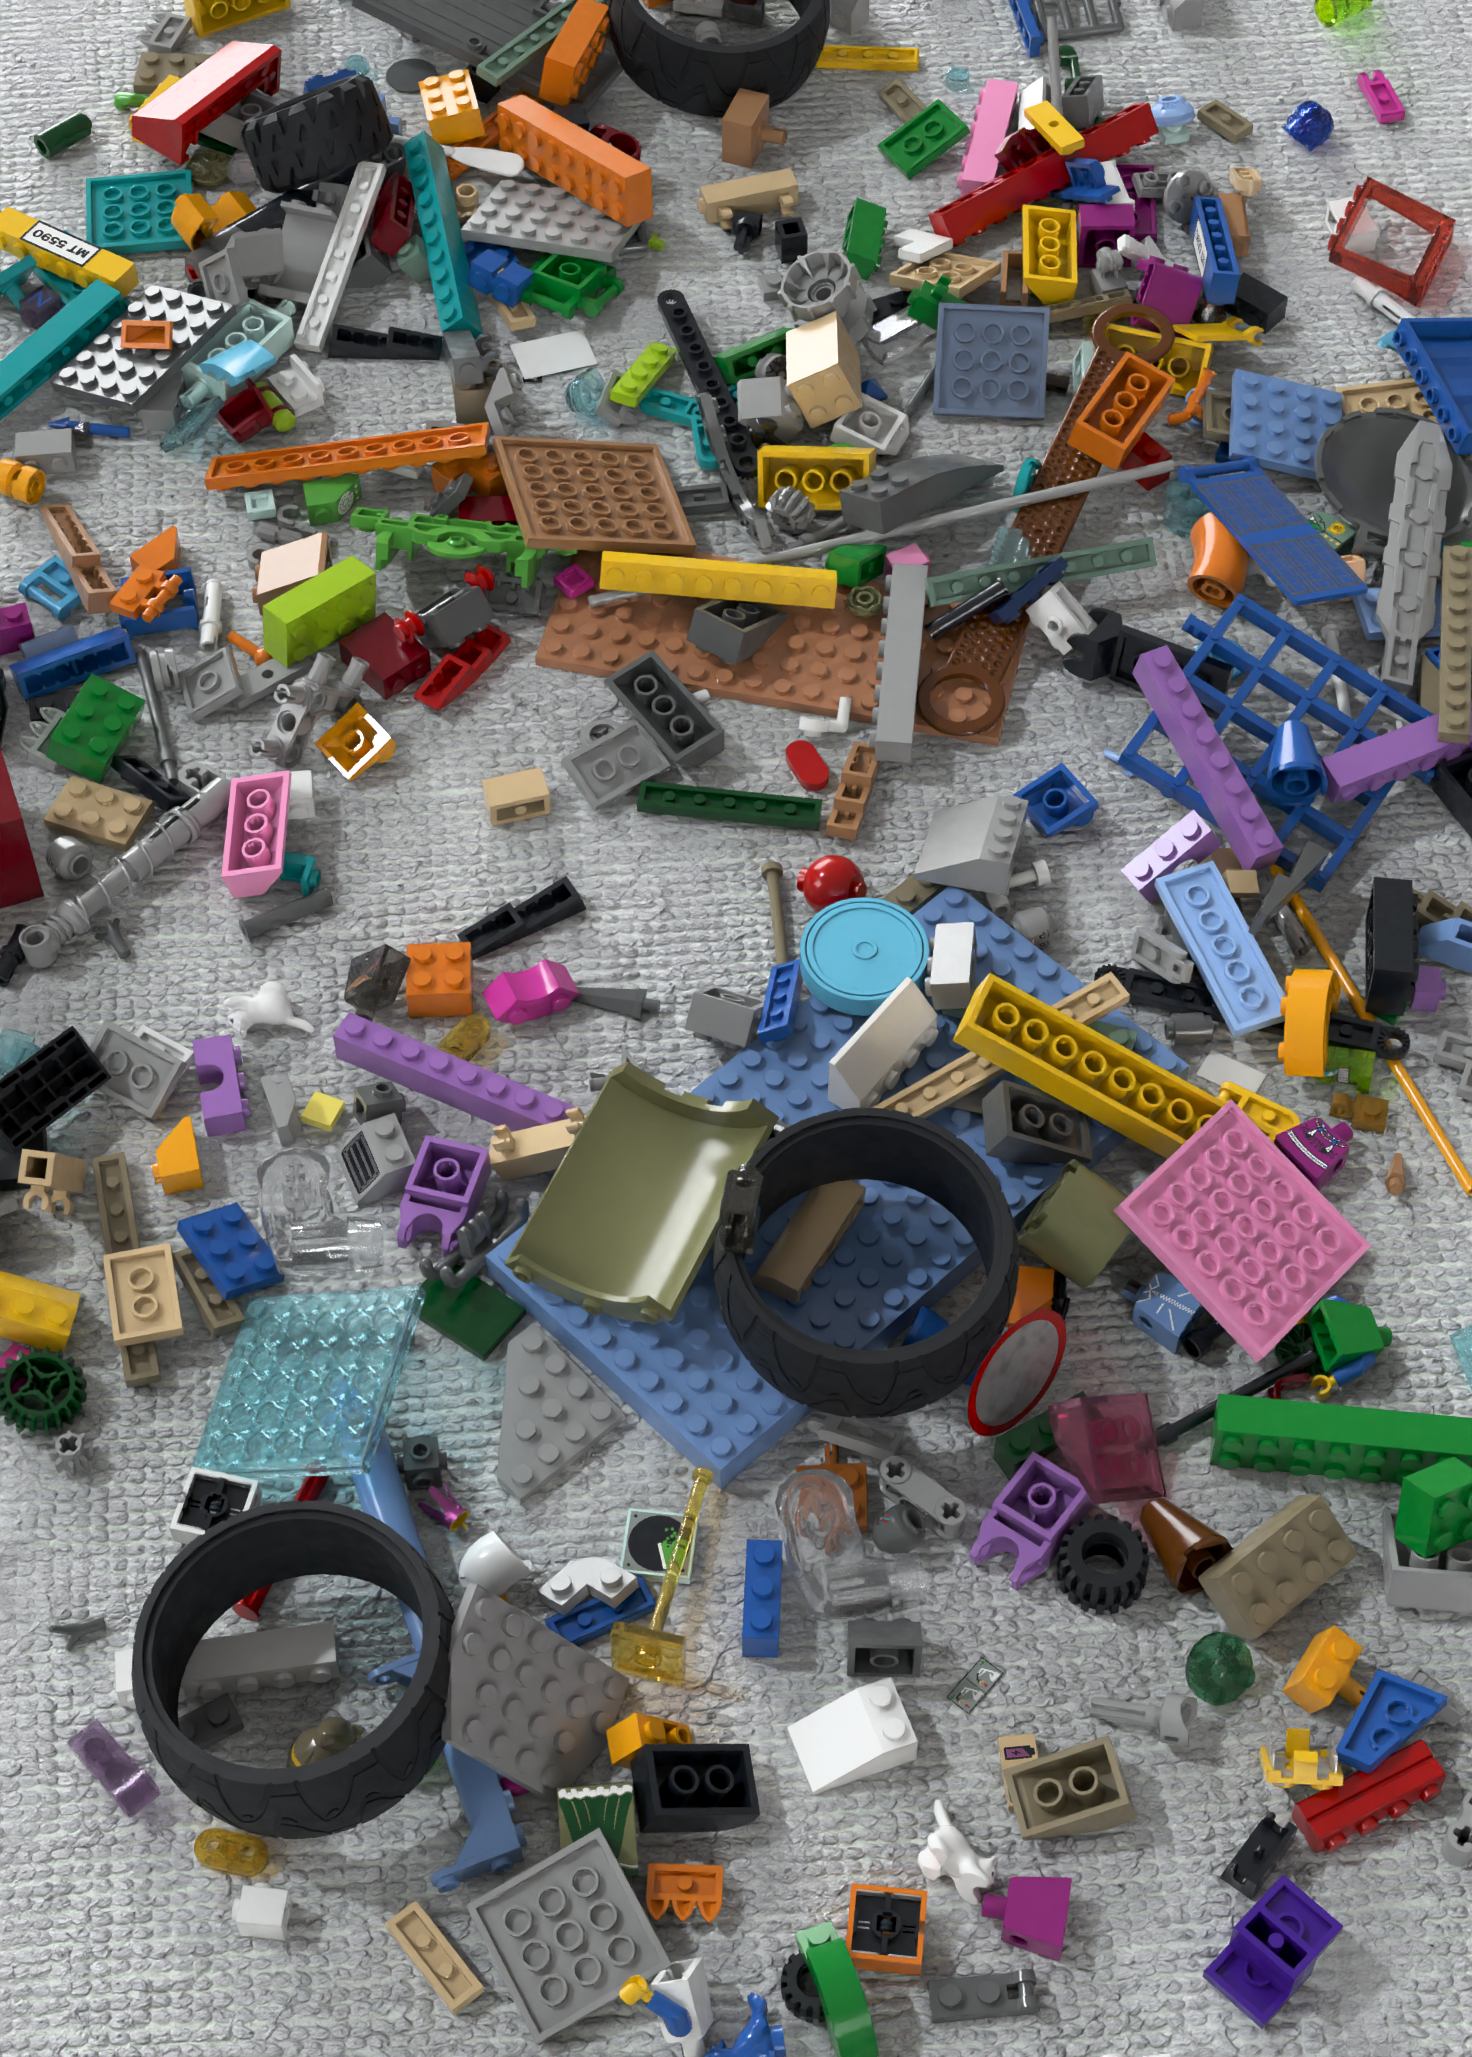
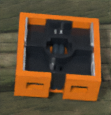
(886, 1928)

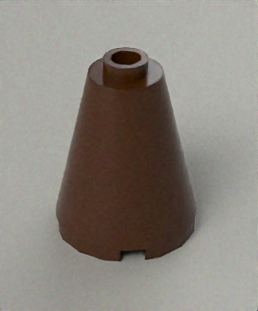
(1181, 1543)

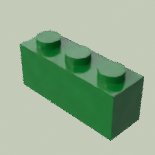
(864, 236)
(742, 360)

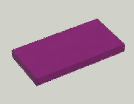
(1144, 207)

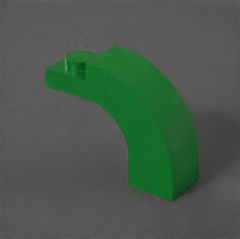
(839, 1991)

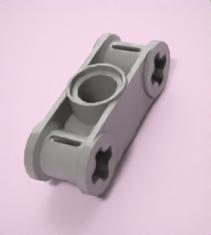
(925, 1494)

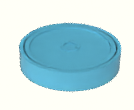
(861, 953)

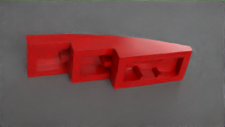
(462, 669)

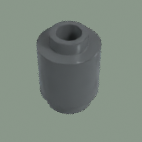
(1189, 1028)

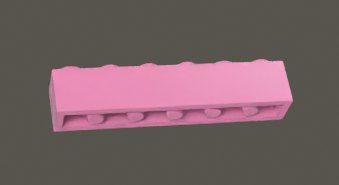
(987, 134)

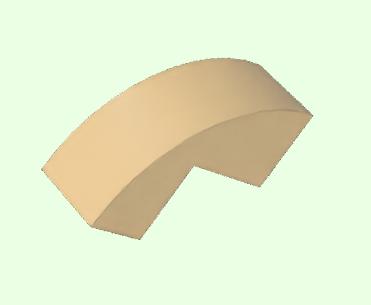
(1239, 882)

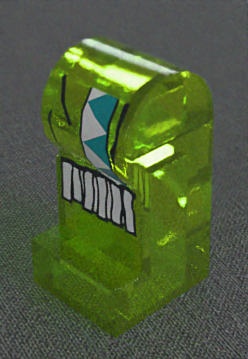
(1349, 1067)

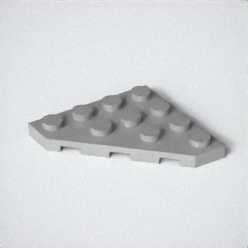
(547, 1414)

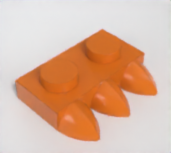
(684, 1888)

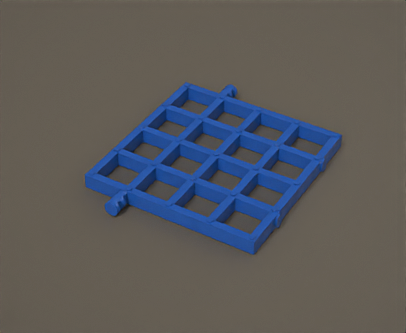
(1305, 702)

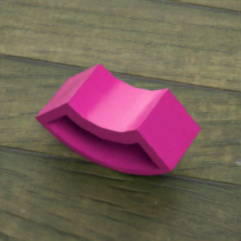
(530, 993)

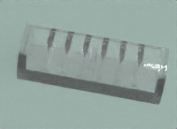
(896, 337)

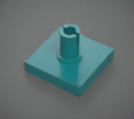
(14, 277)

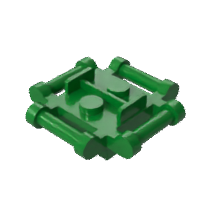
(572, 282)

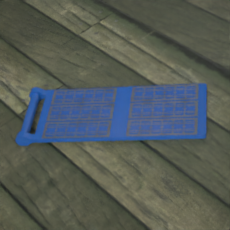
(1273, 531)

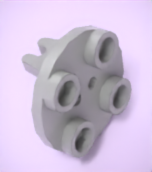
(1189, 183)

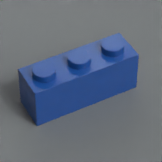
(762, 1598)

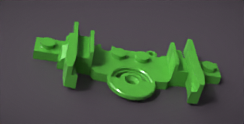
(450, 540)

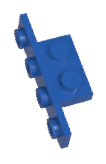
(1086, 182)

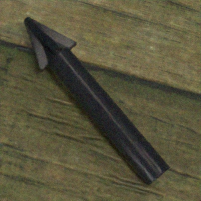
(1060, 1299)

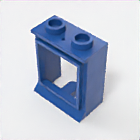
(169, 619)

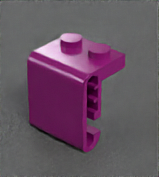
(1168, 291)

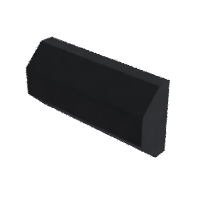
(47, 1088)

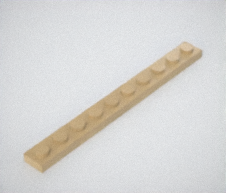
(974, 1071)

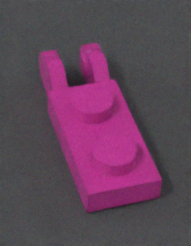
(1381, 97)

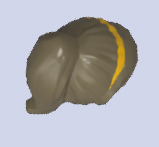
(323, 1741)

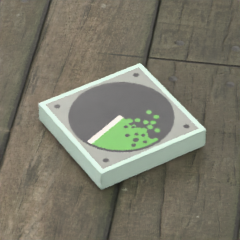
(650, 1543)

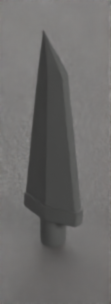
(622, 1001)

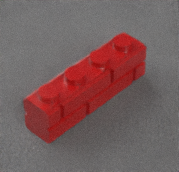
(1367, 1798)

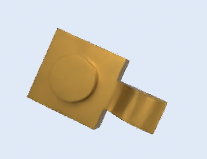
(1365, 1111)

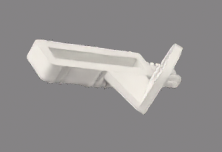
(1134, 250)

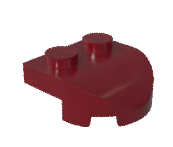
(1021, 147)

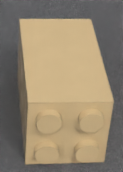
(823, 369)

